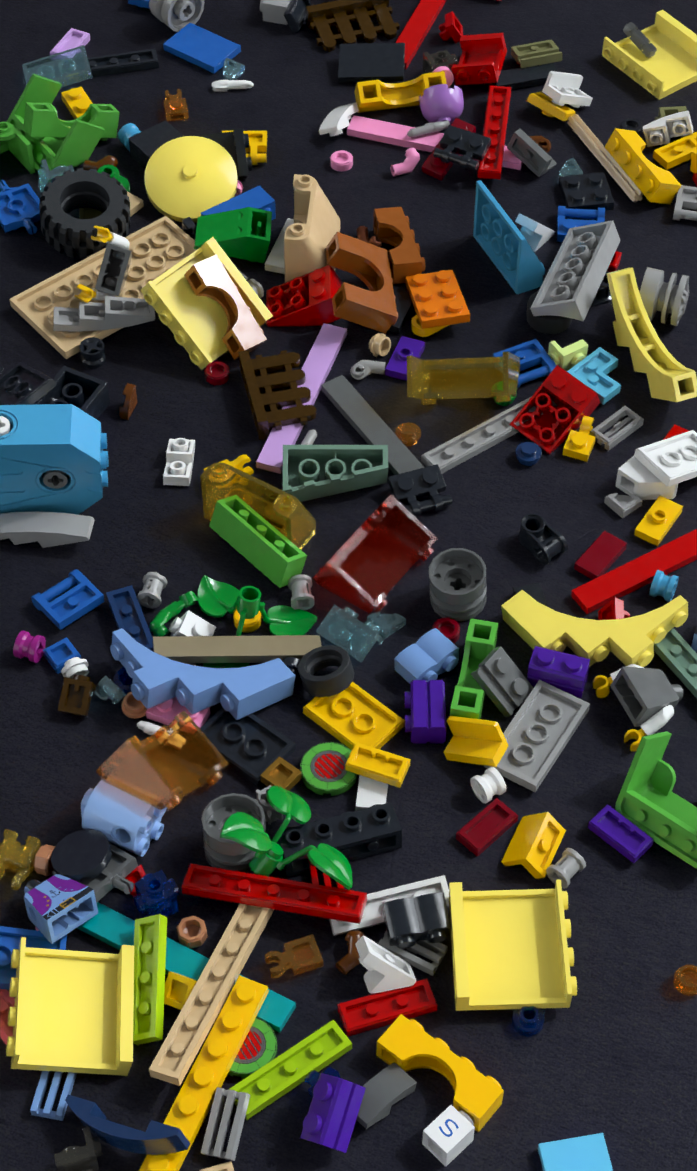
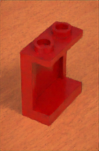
(480, 59)

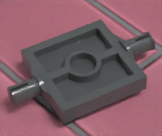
(113, 875)

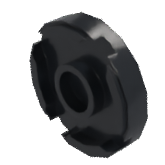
(81, 854)

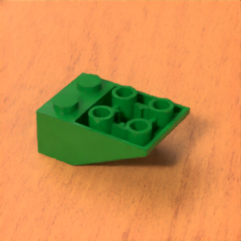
(239, 232)

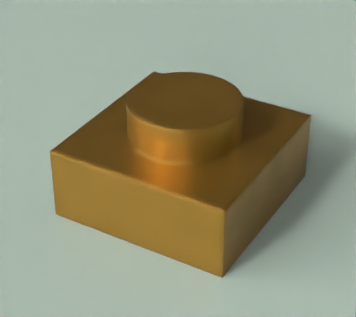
(281, 774)

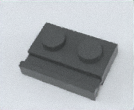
(502, 681)

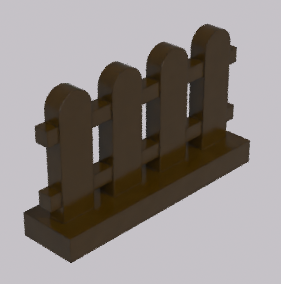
(342, 13)
(274, 400)

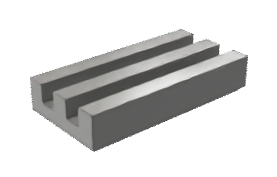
(620, 430)
(422, 948)
(214, 1120)

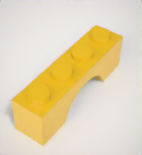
(378, 95)
(654, 182)
(413, 1048)

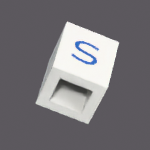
(448, 1135)

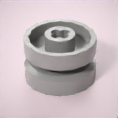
(177, 13)

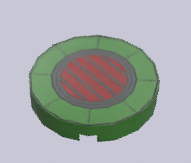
(325, 769)
(256, 1050)

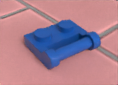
(564, 224)
(530, 354)
(71, 604)

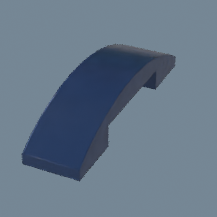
(155, 1141)

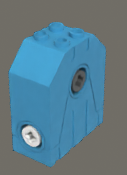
(50, 459)

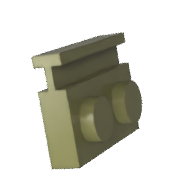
(536, 53)

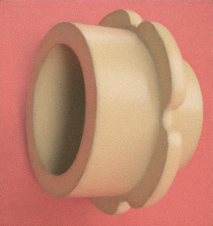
(379, 344)

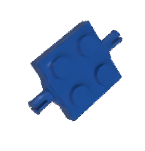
(18, 207)

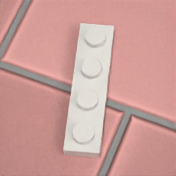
(373, 910)

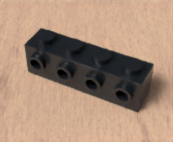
(351, 833)

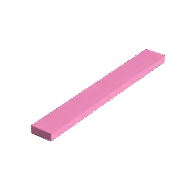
(397, 135)

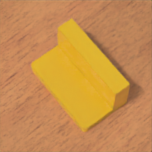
(475, 741)
(534, 843)

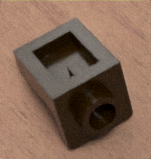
(76, 695)

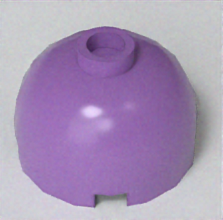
(441, 103)

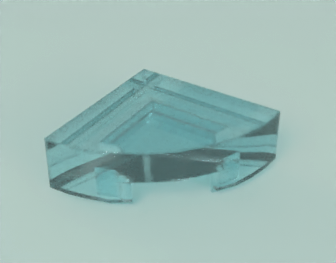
(232, 69)
(570, 168)
(387, 622)
(107, 689)

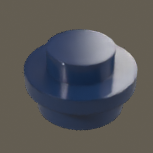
(528, 453)

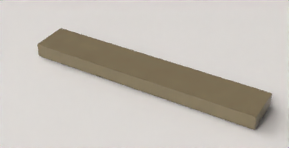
(234, 648)

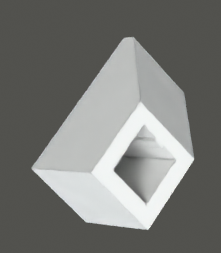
(639, 481)

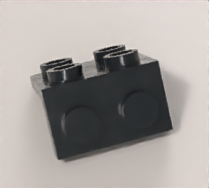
(235, 144)

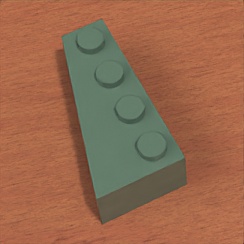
(332, 469)

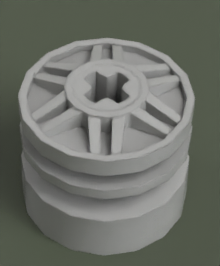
(664, 296)

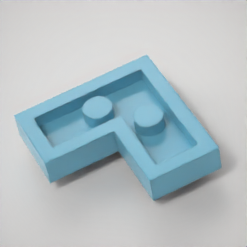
(593, 373)

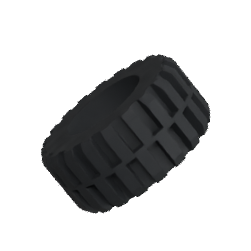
(78, 191)

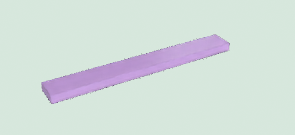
(316, 371)

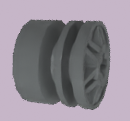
(457, 584)
(225, 852)

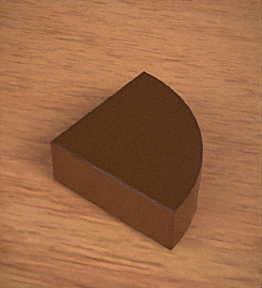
(130, 401)

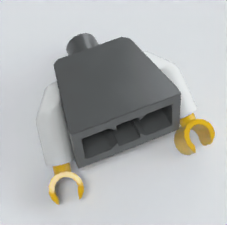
(113, 267)
(644, 696)

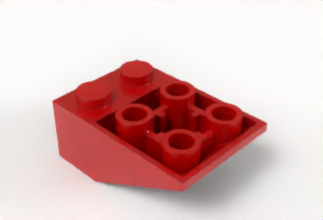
(304, 299)
(555, 424)

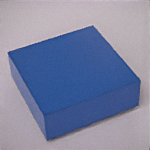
(60, 653)

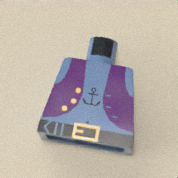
(59, 905)

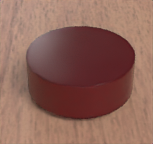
(217, 373)
(449, 628)

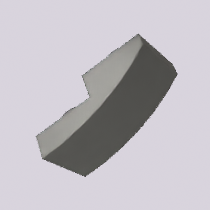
(382, 1092)

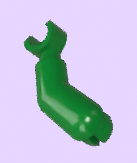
(157, 624)

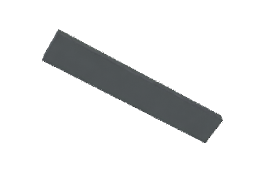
(369, 424)

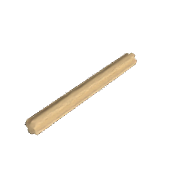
(605, 158)

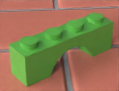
(43, 122)
(468, 694)

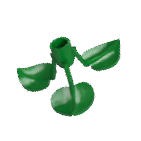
(218, 598)
(250, 834)

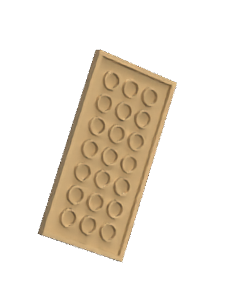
(154, 252)

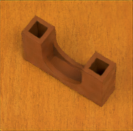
(371, 264)

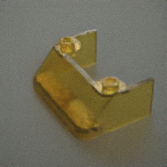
(463, 378)

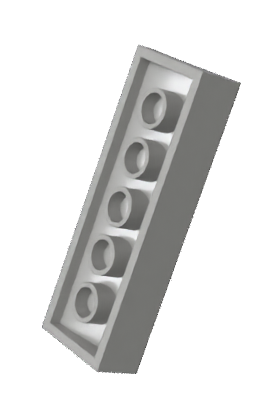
(577, 271)

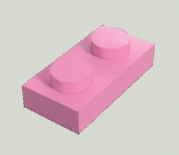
(166, 711)

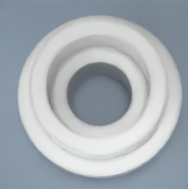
(75, 666)

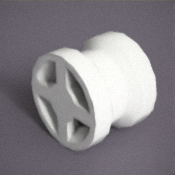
(488, 785)

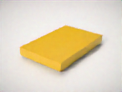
(355, 717)

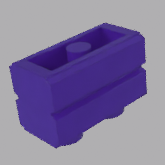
(559, 670)
(427, 711)
(332, 1112)

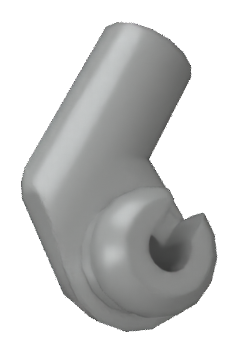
(366, 367)

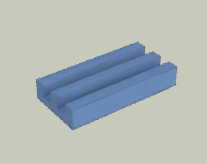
(40, 1092)

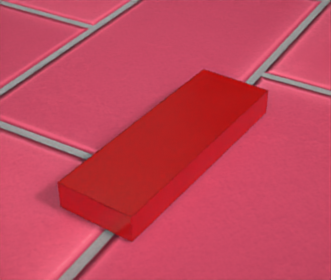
(385, 1007)

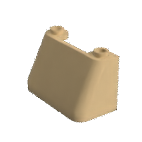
(312, 229)

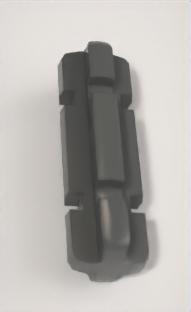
(639, 40)

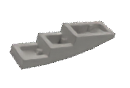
(112, 314)
(45, 527)

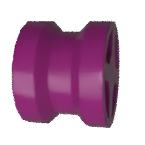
(29, 646)

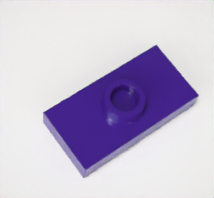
(398, 362)
(620, 833)

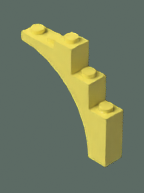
(633, 329)
(627, 638)

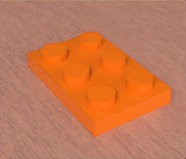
(437, 299)

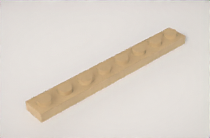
(209, 994)

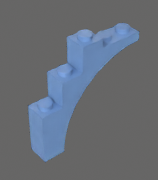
(197, 687)

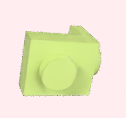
(569, 355)

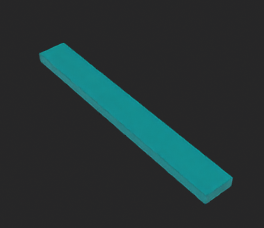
(119, 930)

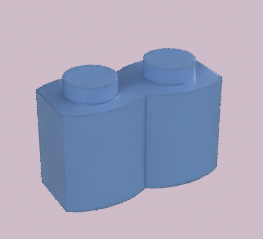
(427, 657)

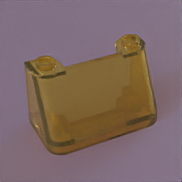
(274, 505)

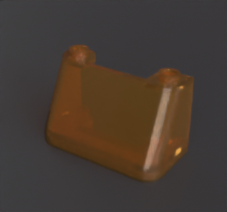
(165, 764)

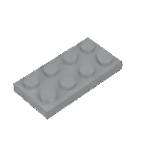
(540, 734)

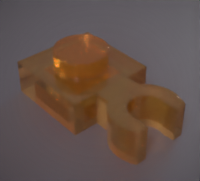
(175, 106)
(299, 955)

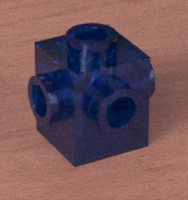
(156, 895)

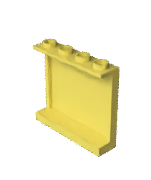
(671, 66)
(199, 320)
(511, 948)
(72, 1010)

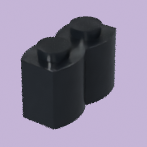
(416, 920)

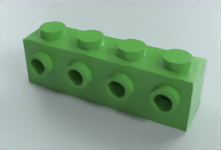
(257, 540)

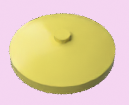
(189, 177)

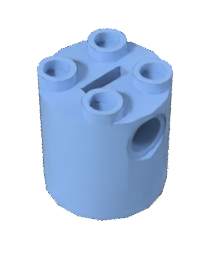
(121, 818)

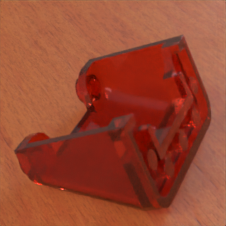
(376, 556)

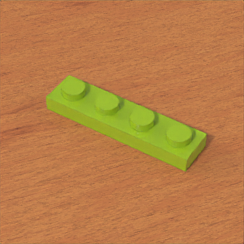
(149, 978)
(293, 1067)

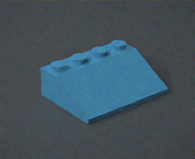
(505, 243)

